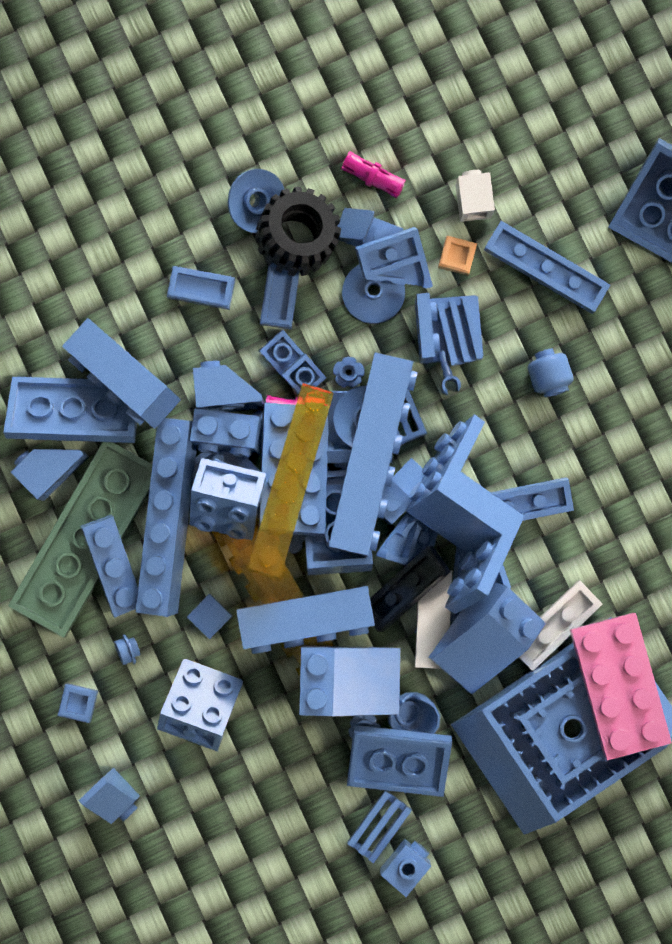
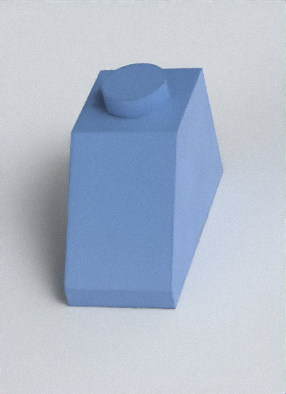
(46, 469)
(400, 489)
(111, 797)

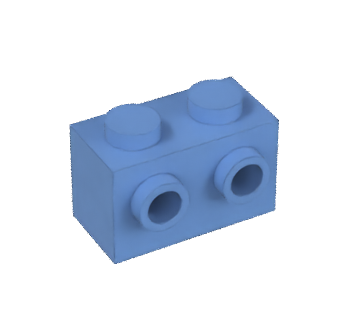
(227, 432)

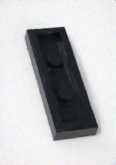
(407, 587)

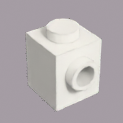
(474, 196)

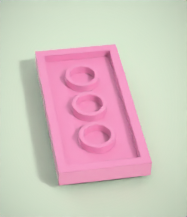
(620, 686)

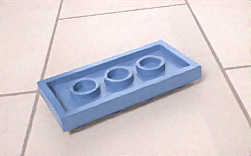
(65, 411)
(275, 426)

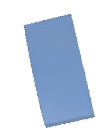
(291, 362)

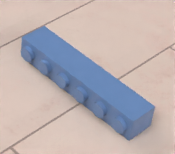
(371, 454)
(167, 519)

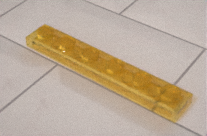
(290, 482)

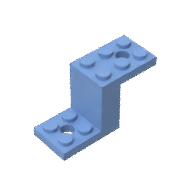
(465, 515)

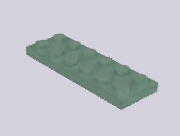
(63, 569)

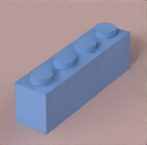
(121, 373)
(304, 618)

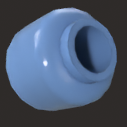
(550, 373)

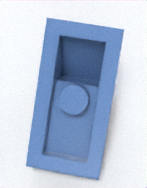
(361, 227)

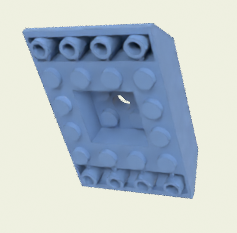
(524, 748)

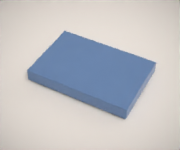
(399, 760)

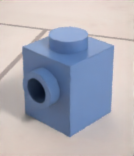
(406, 866)

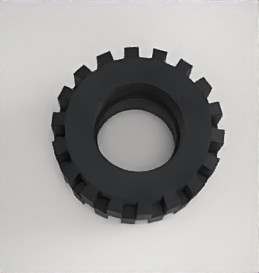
(311, 212)

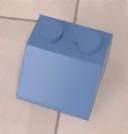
(223, 390)

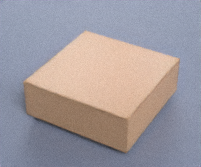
(457, 255)

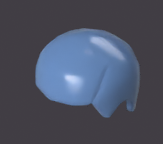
(416, 714)

